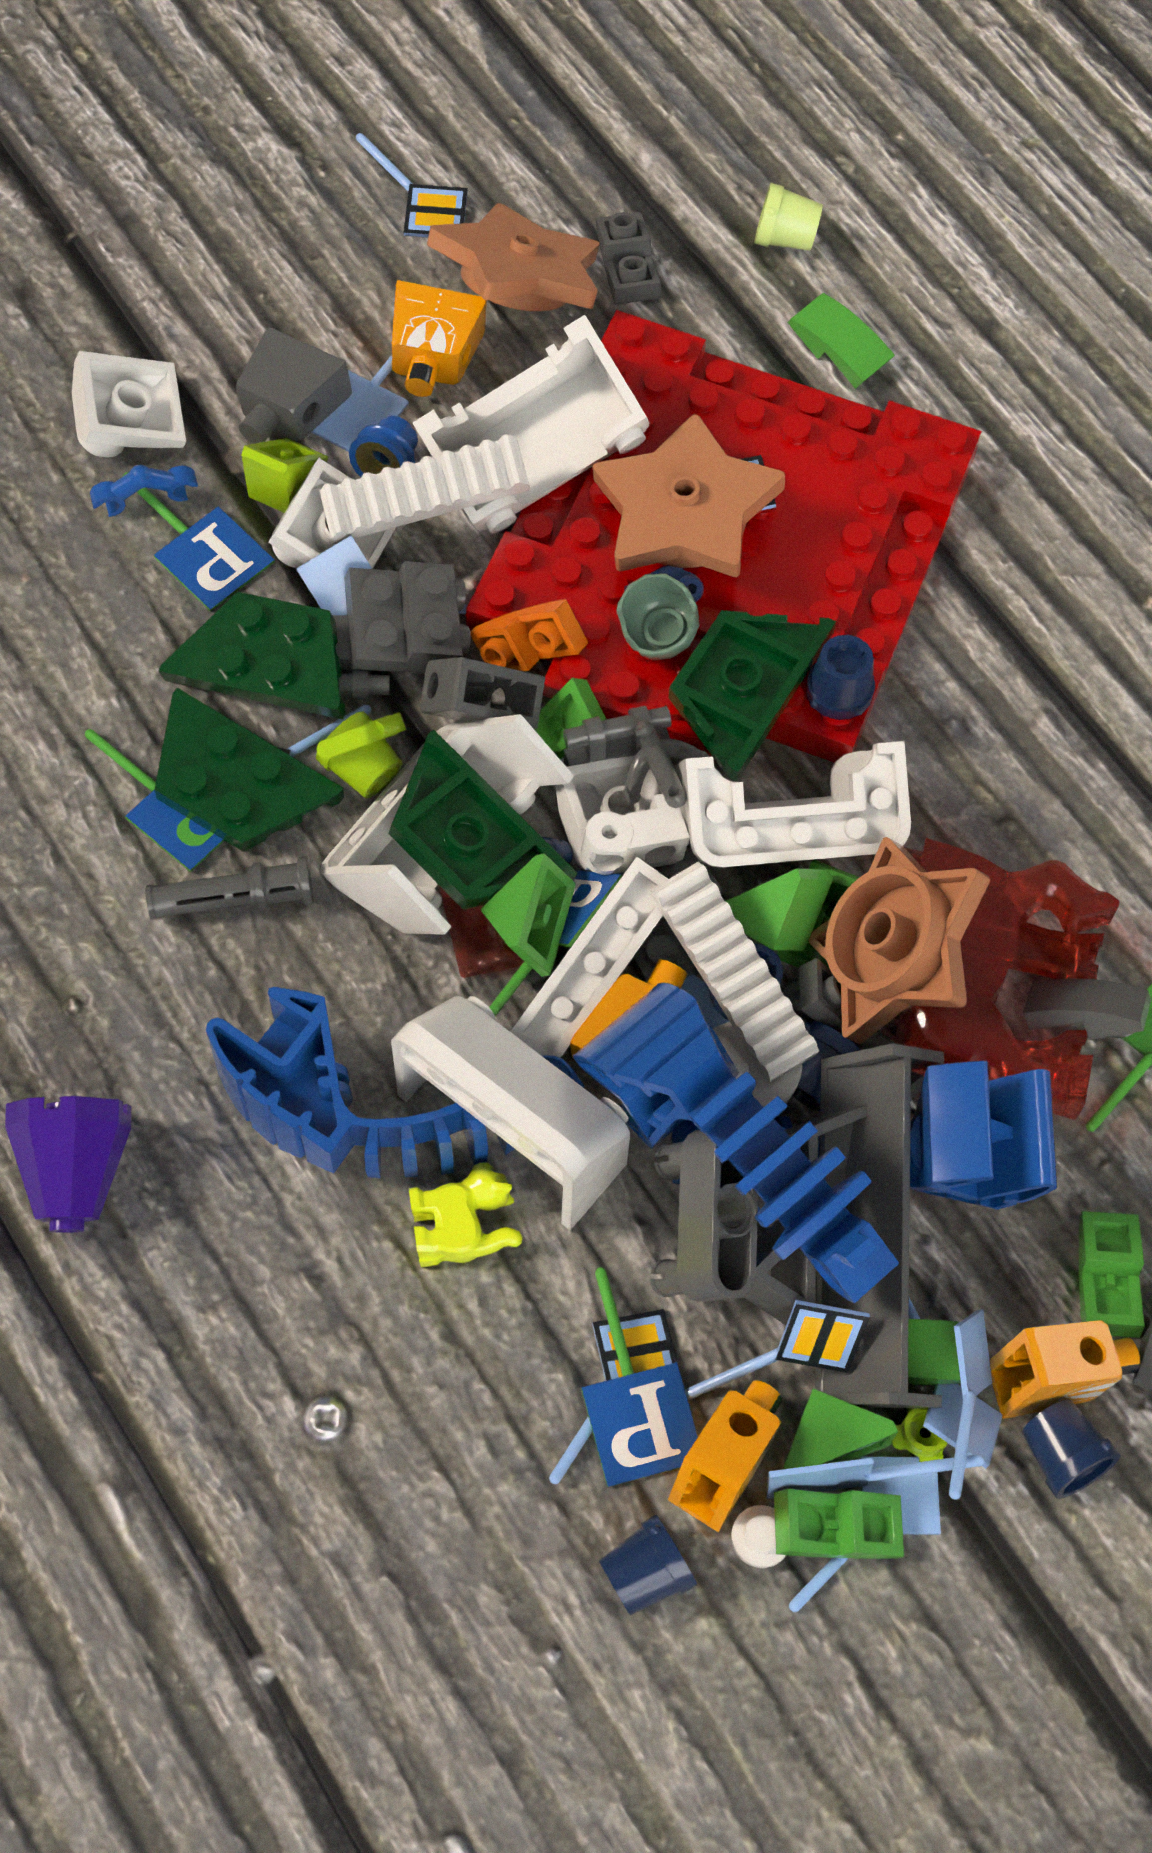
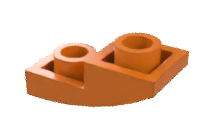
(530, 635)

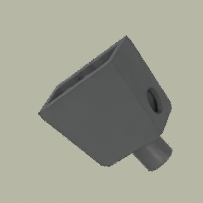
(289, 388)
(463, 690)

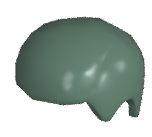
(658, 616)

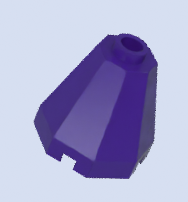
(67, 1155)

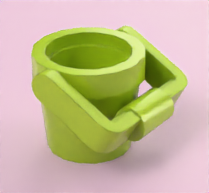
(361, 754)

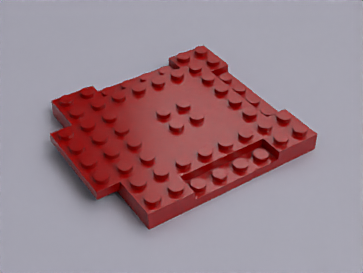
(842, 544)

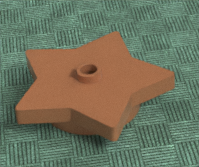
(519, 262)
(685, 502)
(898, 939)

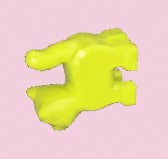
(457, 1226)

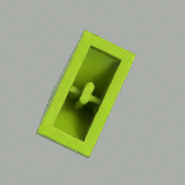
(277, 470)

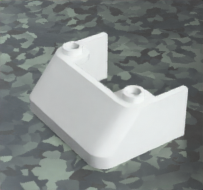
(383, 875)
(516, 1096)

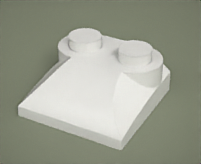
(125, 404)
(304, 526)
(598, 789)

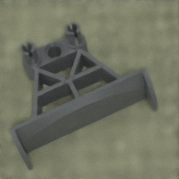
(720, 1258)

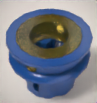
(383, 446)

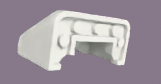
(561, 410)
(864, 807)

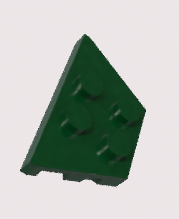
(264, 654)
(744, 680)
(233, 777)
(463, 828)

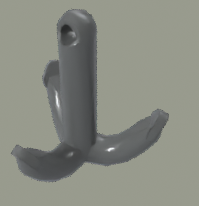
(657, 754)

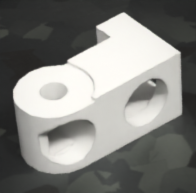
(652, 835)

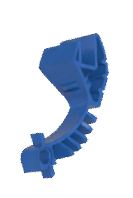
(675, 1070)
(303, 1096)
(975, 1136)

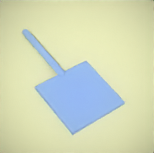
(363, 408)
(853, 1474)

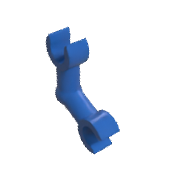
(142, 477)

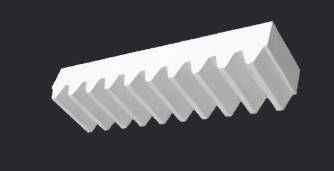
(424, 488)
(592, 962)
(734, 972)

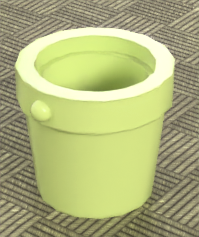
(788, 219)

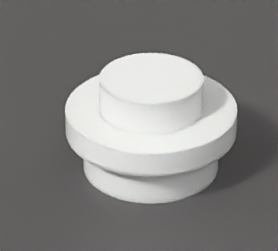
(755, 1537)

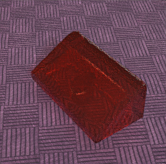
(476, 942)

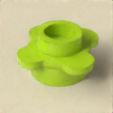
(911, 1440)

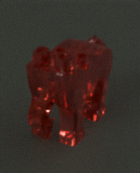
(1002, 941)

